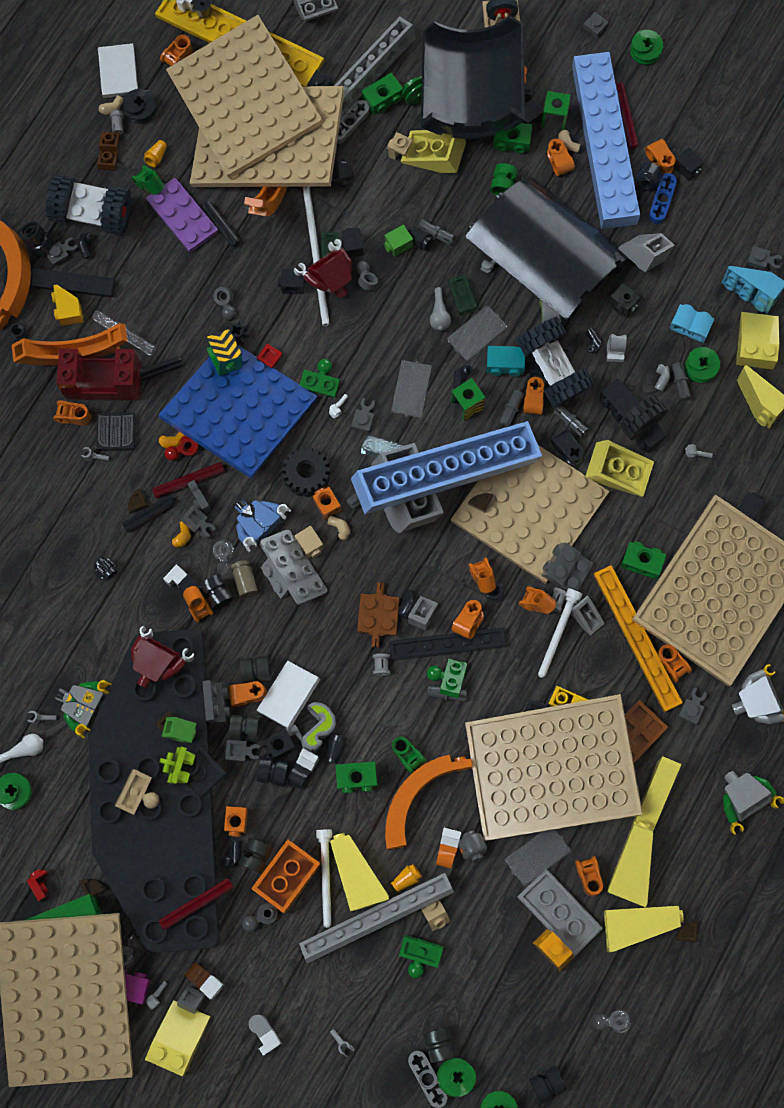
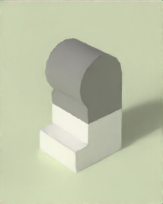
(616, 348)
(263, 1029)

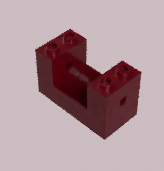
(99, 377)

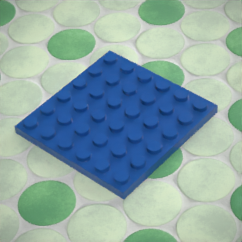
(239, 413)

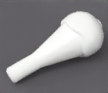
(30, 745)

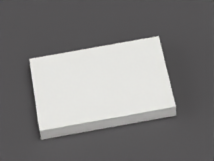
(117, 70)
(288, 694)

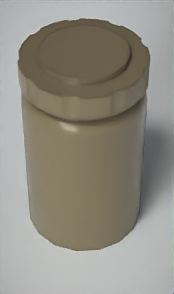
(244, 578)

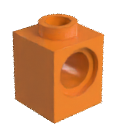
(330, 509)
(232, 812)

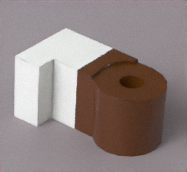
(204, 980)

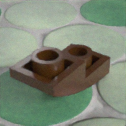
(108, 150)

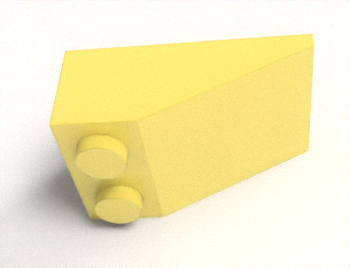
(434, 151)
(758, 340)
(761, 396)
(619, 468)
(177, 1039)

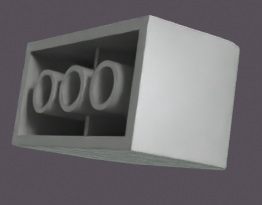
(414, 512)

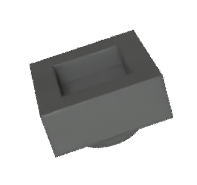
(595, 24)
(191, 1000)

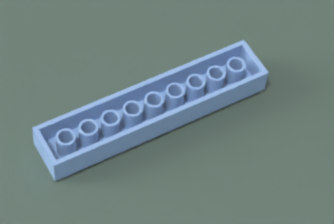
(605, 140)
(445, 467)

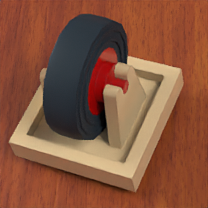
(498, 10)

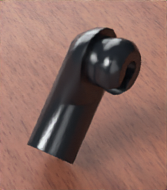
(407, 604)

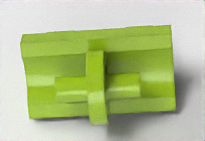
(181, 756)

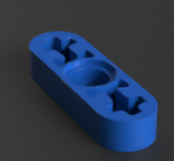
(664, 205)

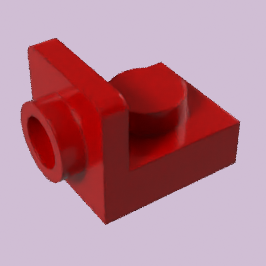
(39, 889)

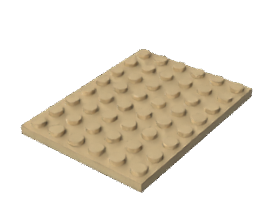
(244, 96)
(299, 163)
(718, 591)
(553, 768)
(64, 1000)

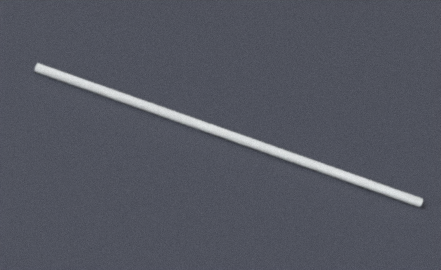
(315, 250)

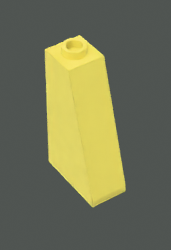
(658, 790)
(633, 867)
(358, 879)
(635, 925)

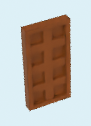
(642, 728)

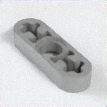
(351, 113)
(430, 1096)

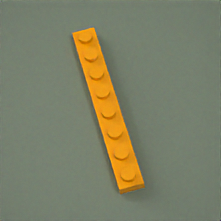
(637, 639)

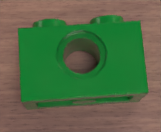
(387, 85)
(520, 144)
(632, 562)
(345, 771)

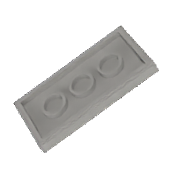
(560, 912)

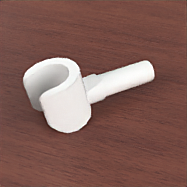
(334, 409)

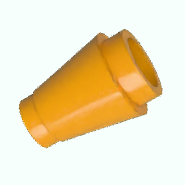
(155, 153)
(408, 877)

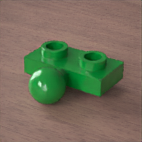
(320, 382)
(451, 677)
(421, 952)

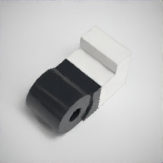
(201, 7)
(180, 578)
(303, 769)

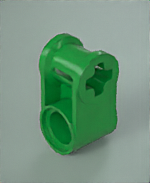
(148, 181)
(408, 755)

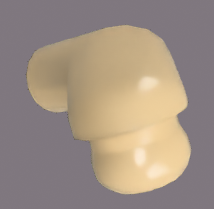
(107, 108)
(571, 146)
(341, 525)

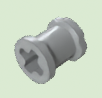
(559, 593)
(381, 664)

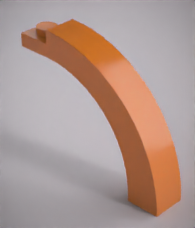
(266, 201)
(18, 274)
(47, 353)
(408, 791)

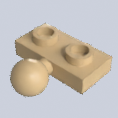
(135, 792)

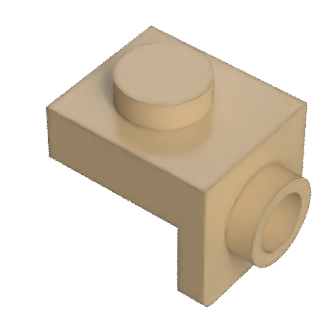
(398, 145)
(435, 915)

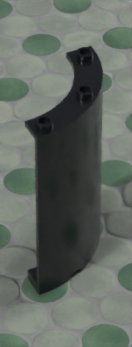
(473, 79)
(546, 246)

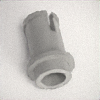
(117, 123)

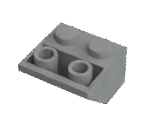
(314, 8)
(647, 250)

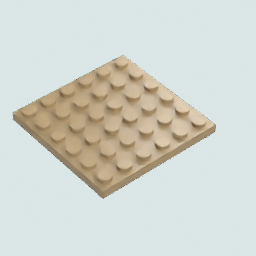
(532, 511)

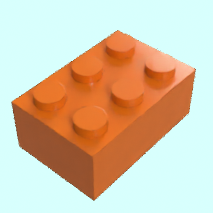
(286, 876)

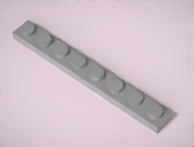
(376, 918)

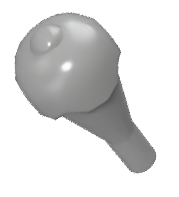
(439, 318)

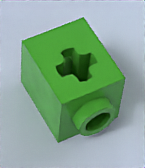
(398, 241)
(179, 730)

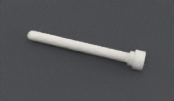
(572, 598)
(324, 837)

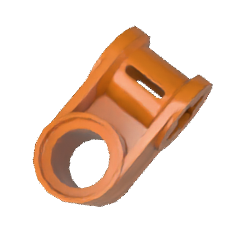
(175, 53)
(661, 155)
(560, 160)
(534, 398)
(68, 413)
(483, 575)
(537, 601)
(197, 604)
(469, 619)
(674, 663)
(243, 693)
(589, 874)

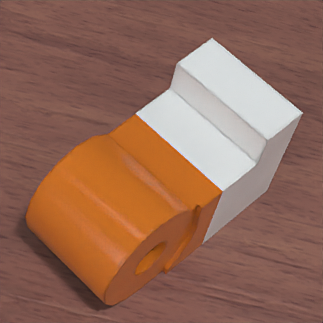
(448, 848)

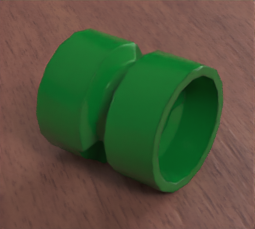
(504, 178)

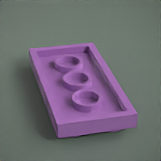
(182, 215)

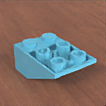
(755, 286)

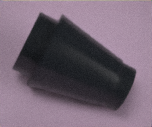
(421, 239)
(336, 746)

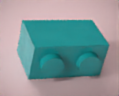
(505, 361)

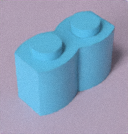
(692, 323)

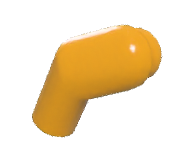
(166, 441)
(183, 537)

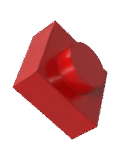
(269, 356)

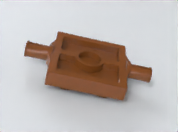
(378, 615)

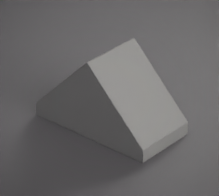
(422, 613)
(587, 615)

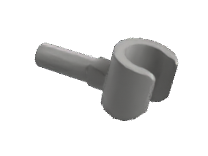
(488, 266)
(691, 451)
(91, 455)
(38, 717)
(294, 730)
(152, 1000)
(342, 1044)

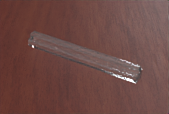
(132, 338)

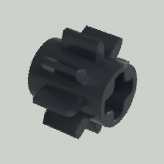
(240, 330)
(105, 568)

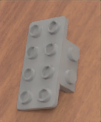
(290, 568)

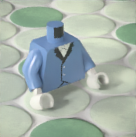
(258, 520)

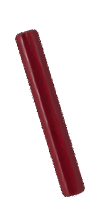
(626, 117)
(181, 482)
(196, 904)

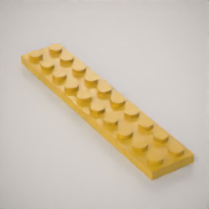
(221, 22)

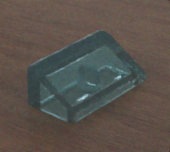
(374, 446)

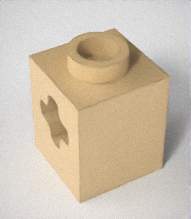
(309, 542)

